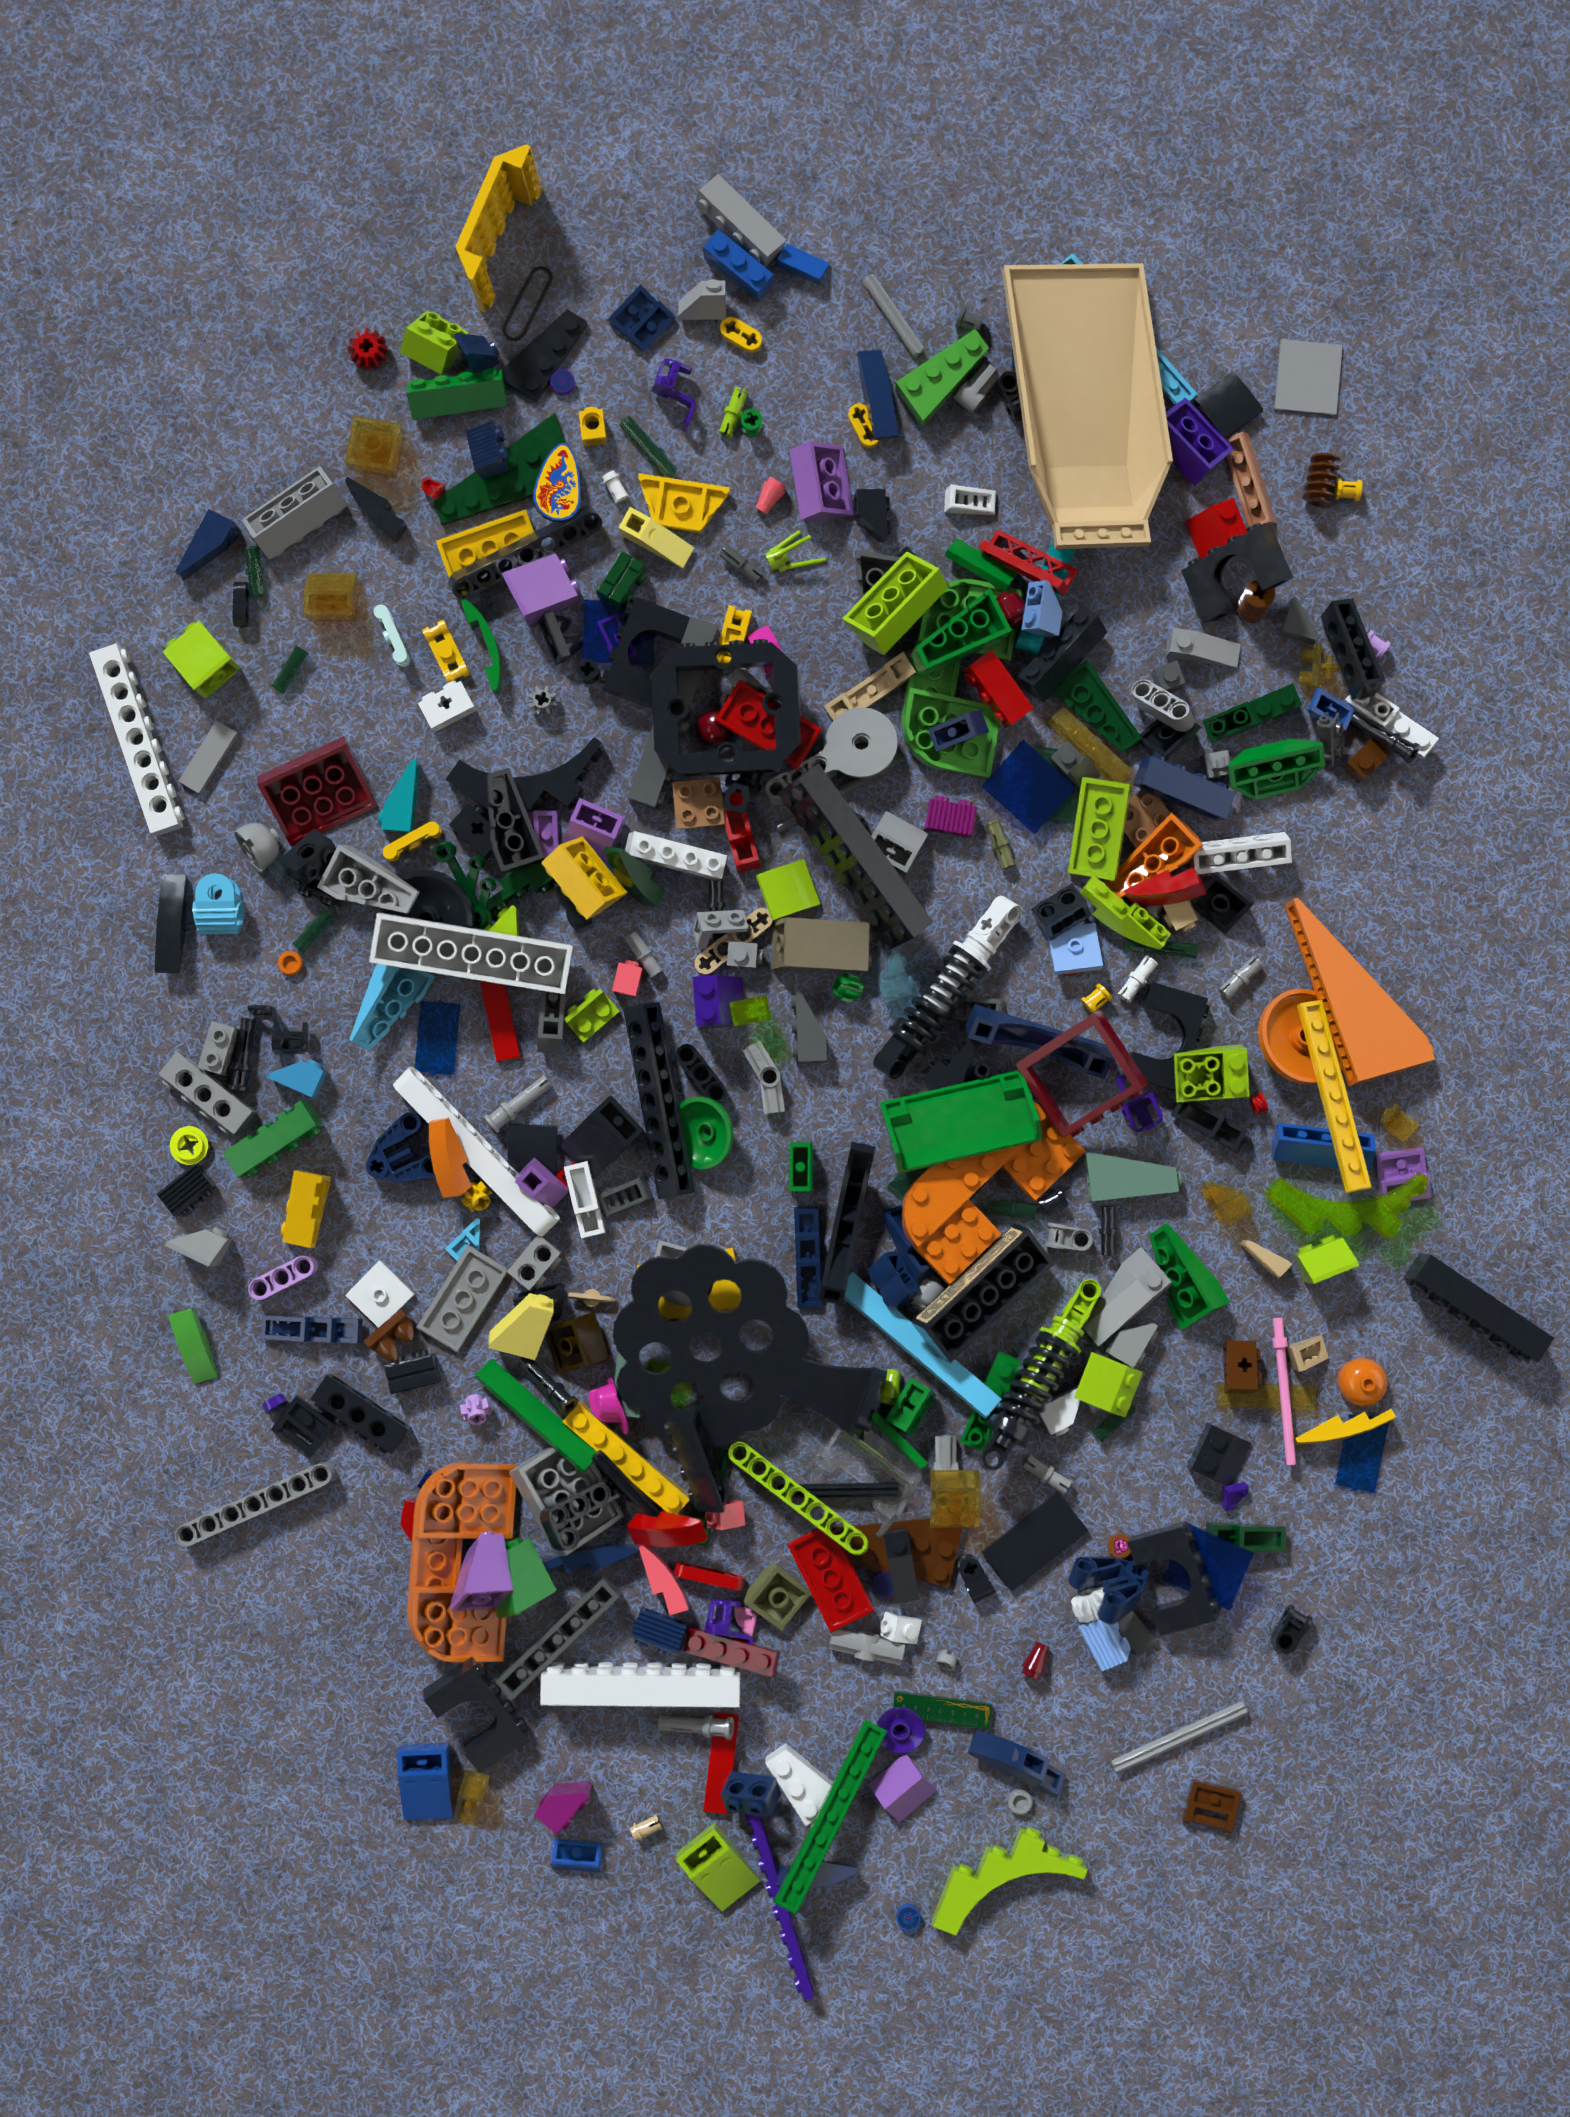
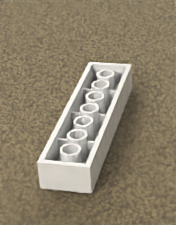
(470, 953)
(640, 1685)

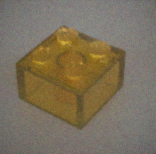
(375, 447)
(954, 1498)

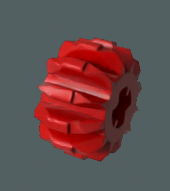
(375, 353)

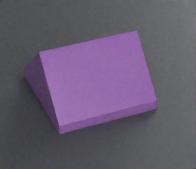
(901, 1787)

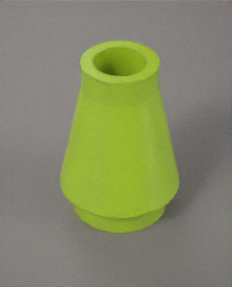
(891, 1389)

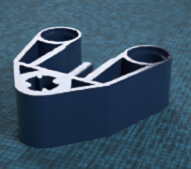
(391, 1137)
(1121, 1582)

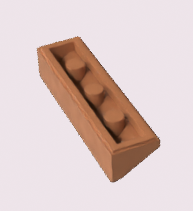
(1249, 481)

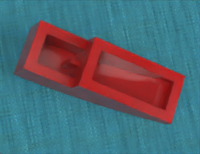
(740, 837)
(1167, 889)
(666, 1530)

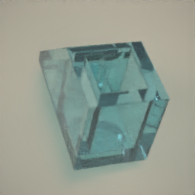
(893, 980)

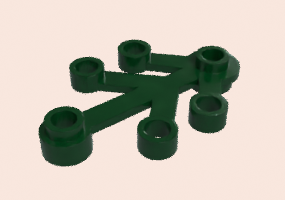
(469, 884)

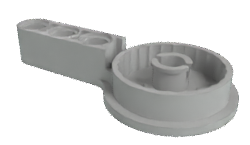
(841, 752)

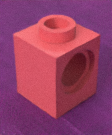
(628, 978)
(730, 1518)

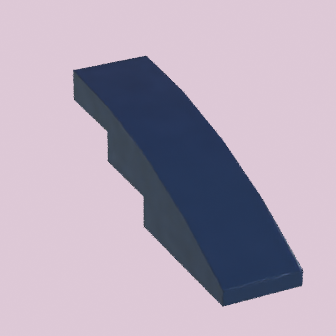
(877, 394)
(807, 1256)
(311, 1329)
(597, 1556)

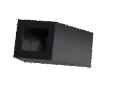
(870, 512)

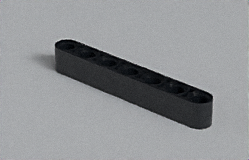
(512, 552)

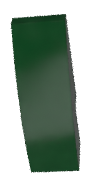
(634, 876)
(1251, 1536)

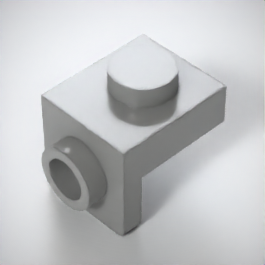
(744, 955)

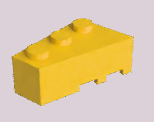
(305, 1208)

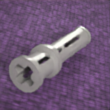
(509, 1110)
(707, 1726)

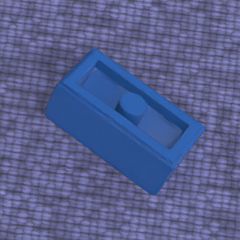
(802, 264)
(576, 1855)

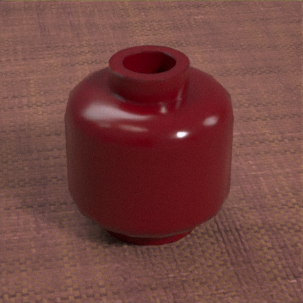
(1012, 608)

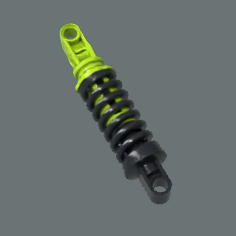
(1038, 1377)

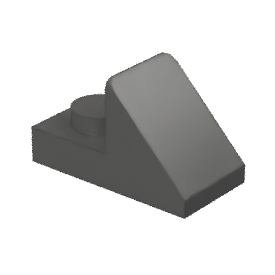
(1074, 764)

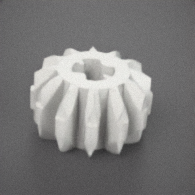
(1087, 1604)

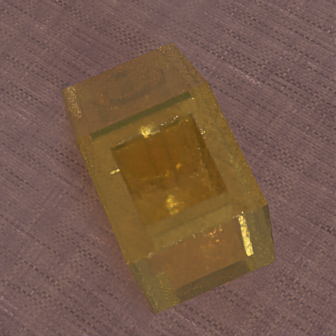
(1228, 1202)

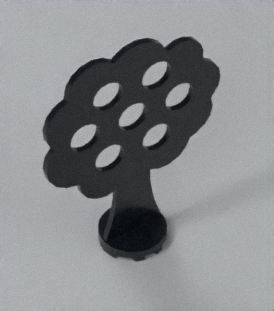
(836, 1392)

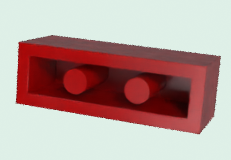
(997, 689)

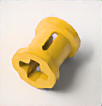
(1348, 489)
(1096, 998)

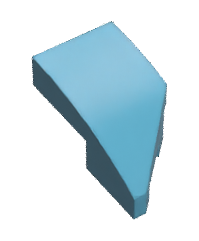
(469, 1236)

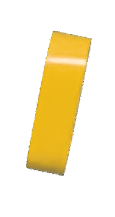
(743, 330)
(859, 428)

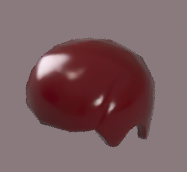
(710, 731)

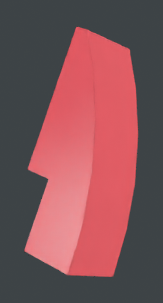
(663, 1580)

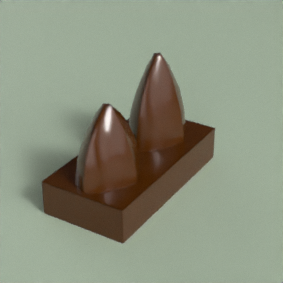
(383, 1338)

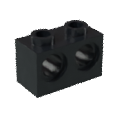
(1061, 911)

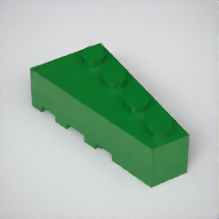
(274, 1139)

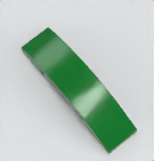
(493, 672)

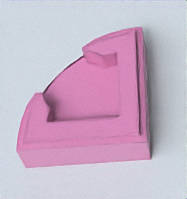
(745, 1619)

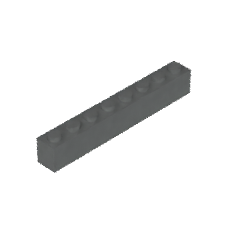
(652, 769)

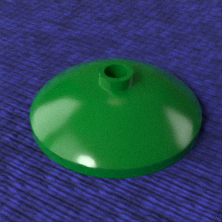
(703, 1148)

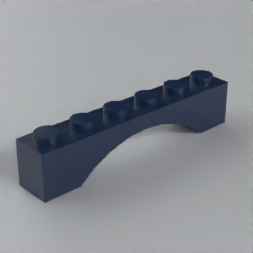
(1000, 1028)

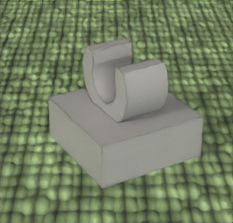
(1216, 764)

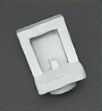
(900, 1628)

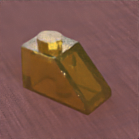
(471, 1797)

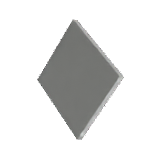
(1308, 377)

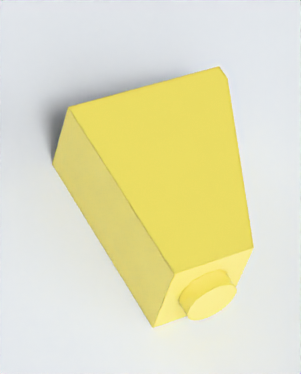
(523, 1328)

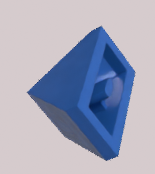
(1327, 704)

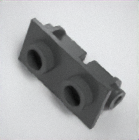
(1332, 731)

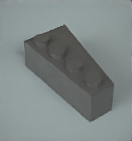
(869, 570)

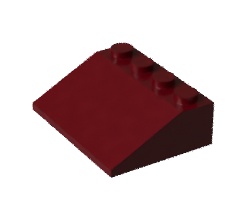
(317, 790)

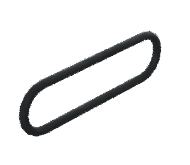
(519, 298)

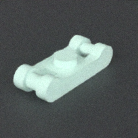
(392, 635)

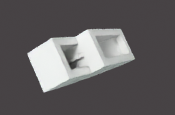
(584, 1200)

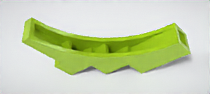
(996, 1867)

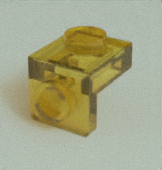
(1399, 1124)

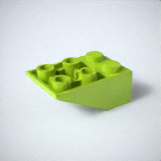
(1211, 1073)
(717, 1867)

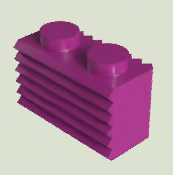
(950, 817)

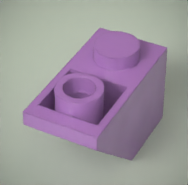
(541, 1183)

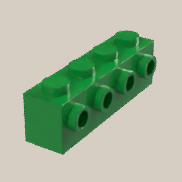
(456, 393)

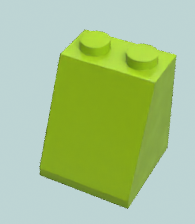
(201, 659)

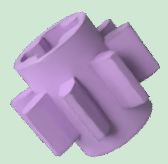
(475, 1409)

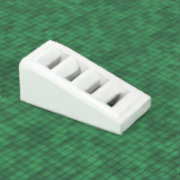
(959, 508)

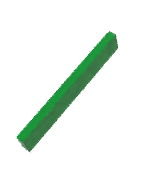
(536, 1415)

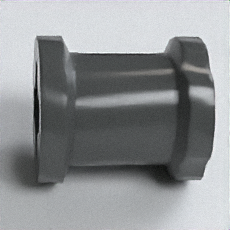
(969, 320)

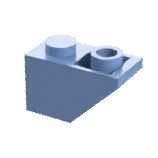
(1042, 610)

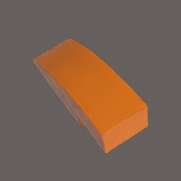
(447, 1158)

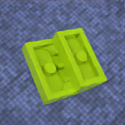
(788, 890)

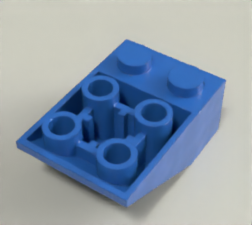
(425, 1780)

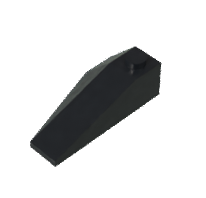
(511, 831)

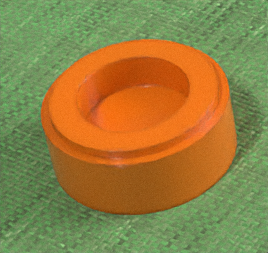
(290, 963)

